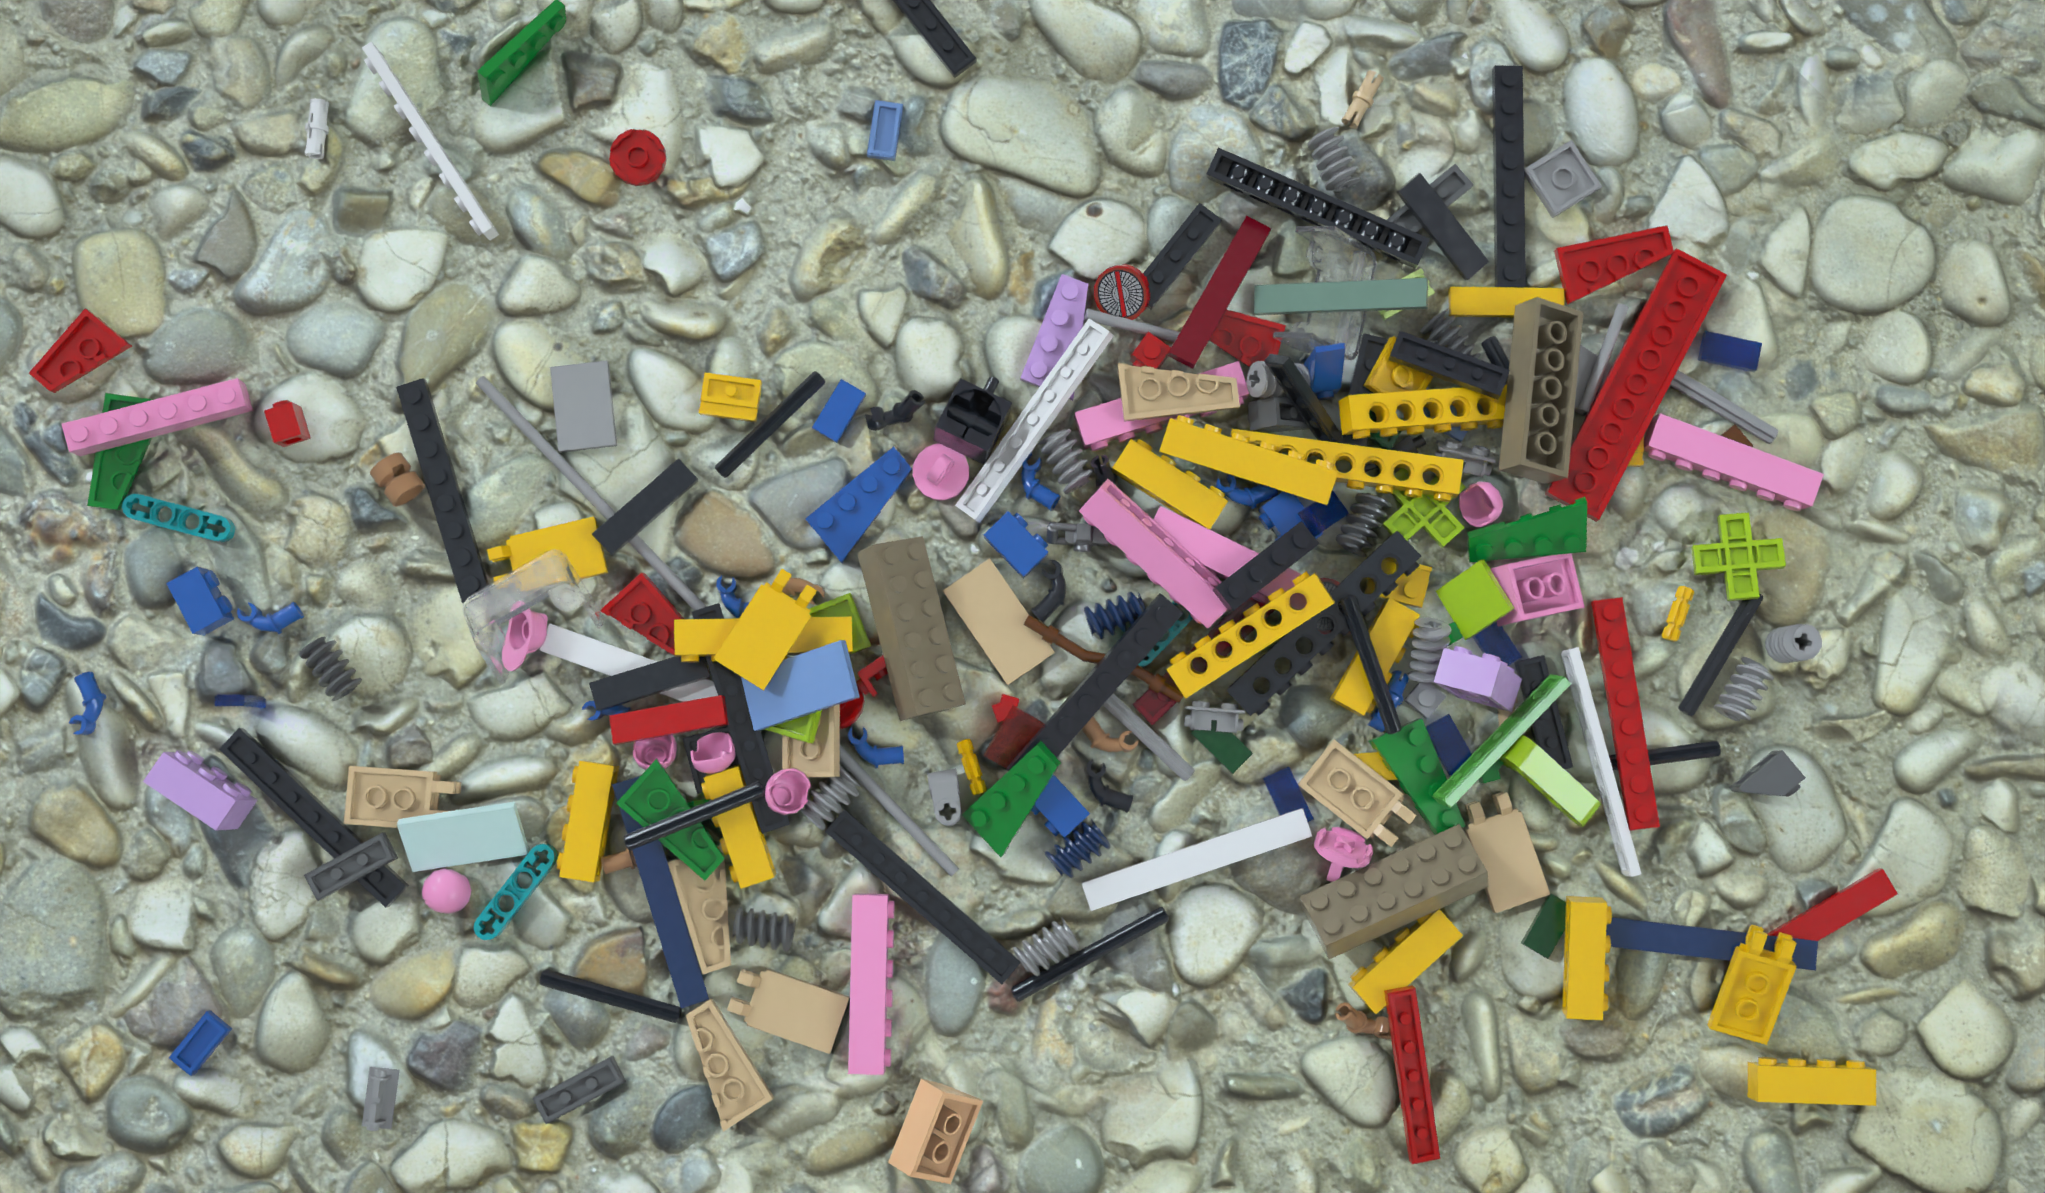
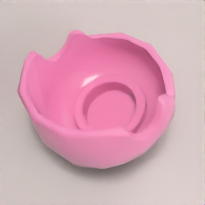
(1480, 504)
(648, 750)
(713, 753)
(787, 791)
(446, 891)

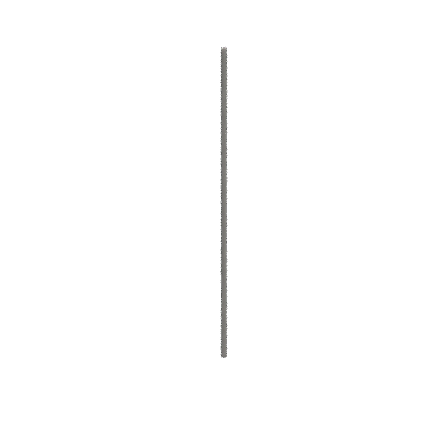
(695, 603)

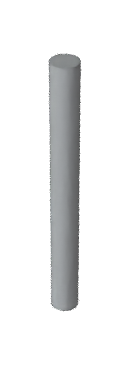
(1131, 325)
(1603, 358)

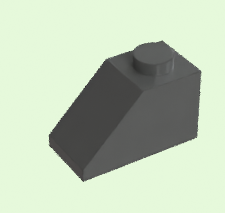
(1274, 415)
(1771, 776)

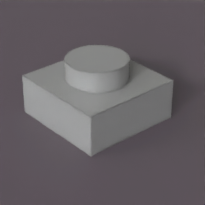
(1425, 698)

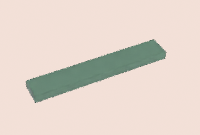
(1341, 296)

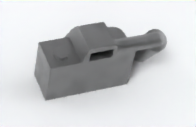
(1080, 535)

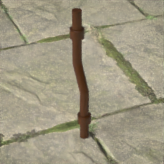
(1052, 635)

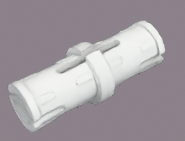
(316, 128)

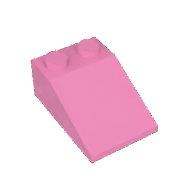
(1539, 587)

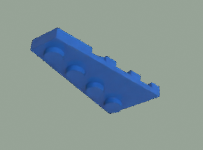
(853, 508)

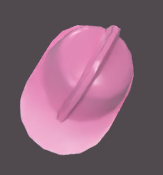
(524, 635)

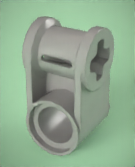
(943, 791)

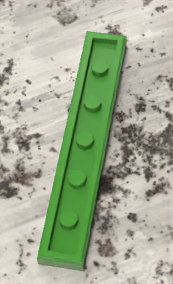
(1501, 740)

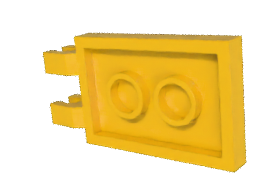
(571, 538)
(765, 631)
(1754, 987)

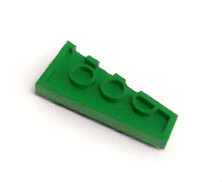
(519, 51)
(117, 466)
(1549, 533)
(1419, 771)
(657, 798)
(1009, 801)

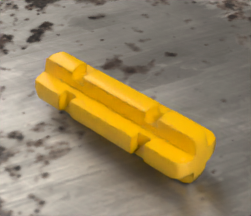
(1678, 613)
(971, 767)

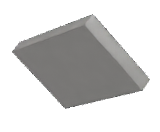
(583, 406)

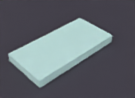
(463, 836)

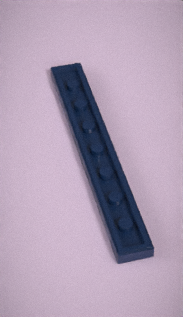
(666, 912)
(1696, 941)

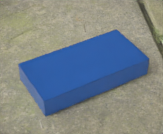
(839, 411)
(200, 1043)

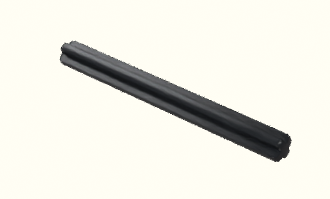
(1090, 954)

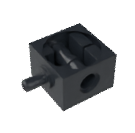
(973, 420)

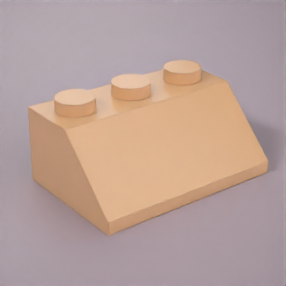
(935, 1132)

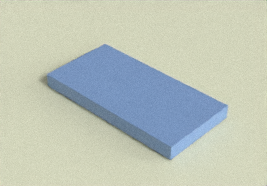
(803, 686)

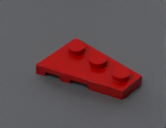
(1247, 337)
(78, 351)

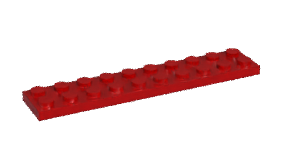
(1638, 382)

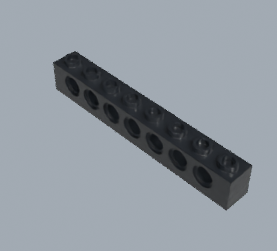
(1316, 207)
(1395, 548)

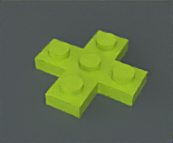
(1424, 514)
(1738, 556)

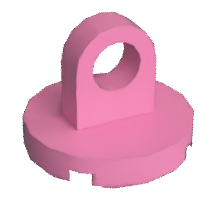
(940, 472)
(1343, 849)

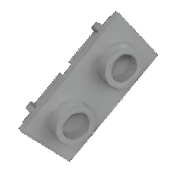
(1475, 458)
(1226, 717)
(380, 1098)

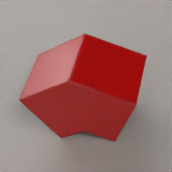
(1001, 709)

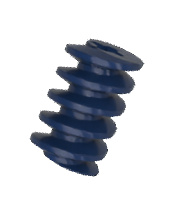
(1114, 615)
(1078, 849)

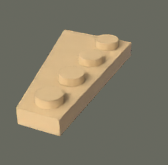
(1166, 393)
(705, 913)
(730, 1072)

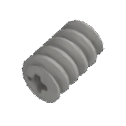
(1331, 160)
(1263, 383)
(1066, 460)
(1433, 640)
(1793, 643)
(1743, 690)
(830, 797)
(1046, 947)

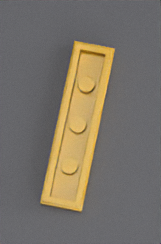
(1496, 300)

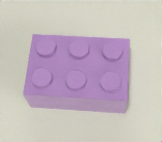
(1478, 678)
(201, 789)

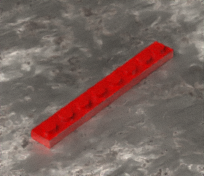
(1625, 714)

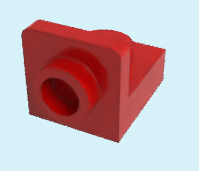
(876, 670)

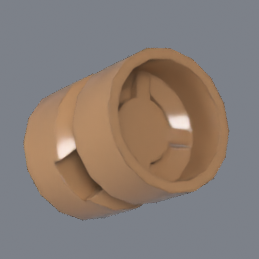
(395, 475)

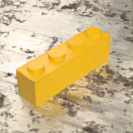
(1168, 484)
(1388, 634)
(588, 821)
(740, 831)
(1585, 958)
(1405, 959)
(1811, 1082)

